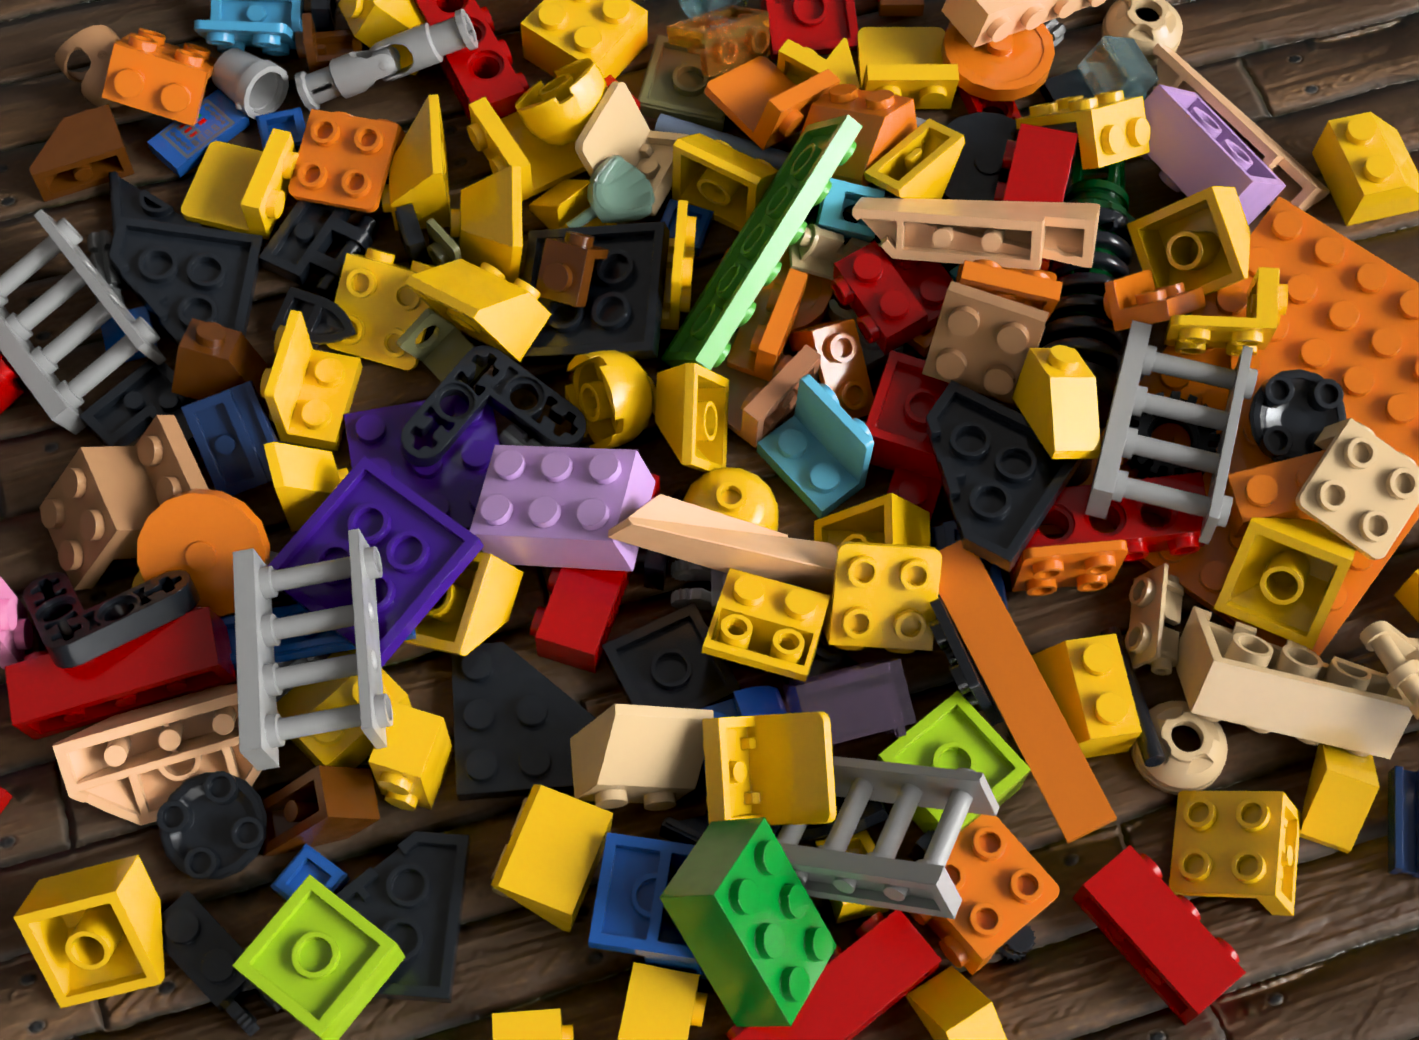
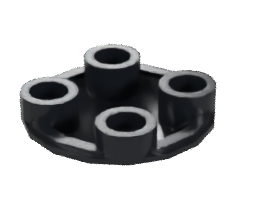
(1293, 411)
(212, 825)

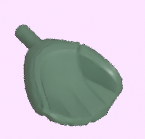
(616, 194)

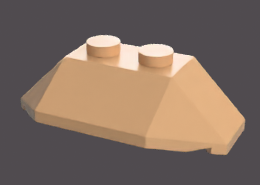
(145, 754)

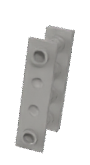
(38, 364)
(1123, 441)
(260, 630)
(877, 876)

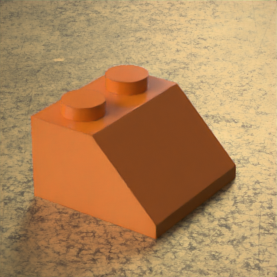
(884, 121)

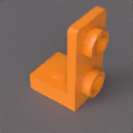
(841, 362)

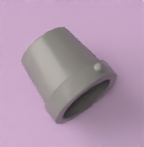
(250, 82)

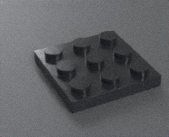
(622, 297)

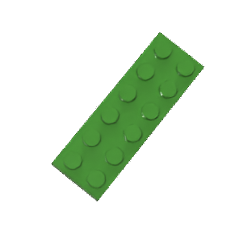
(756, 252)

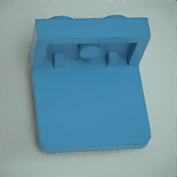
(253, 25)

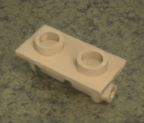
(820, 249)
(1154, 600)

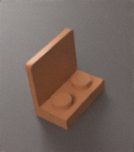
(761, 405)

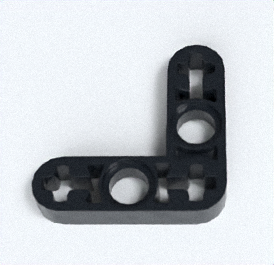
(495, 392)
(81, 635)

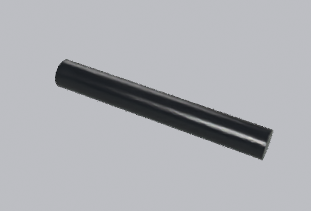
(1148, 739)

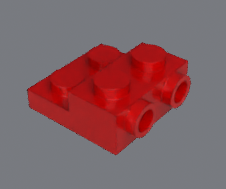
(811, 24)
(890, 295)

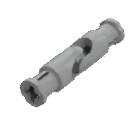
(359, 70)

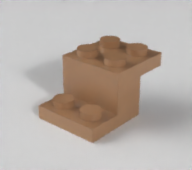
(983, 341)
(110, 493)

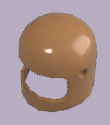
(97, 44)

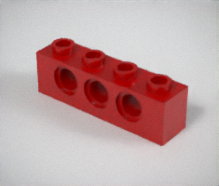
(478, 71)
(1178, 535)

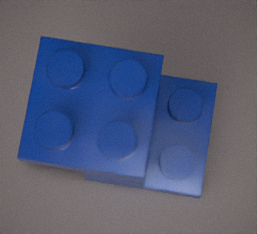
(628, 905)

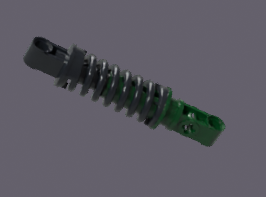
(1080, 314)

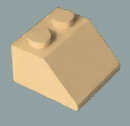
(638, 756)

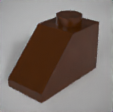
(81, 154)
(215, 360)
(320, 809)

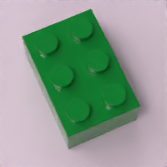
(749, 922)

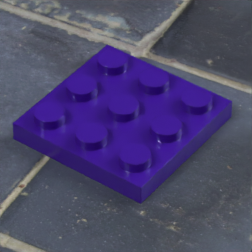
(450, 483)
(416, 542)

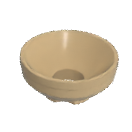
(1124, 23)
(1183, 769)

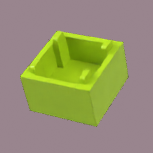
(953, 739)
(320, 960)

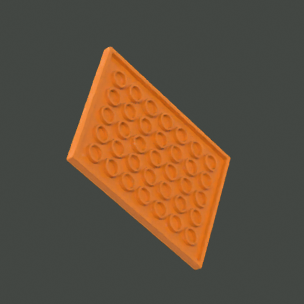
(1343, 320)

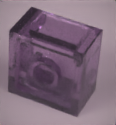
(857, 699)

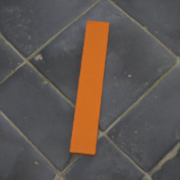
(1022, 695)

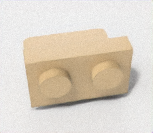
(622, 131)
(1360, 488)

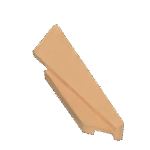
(1301, 186)
(970, 230)
(726, 543)

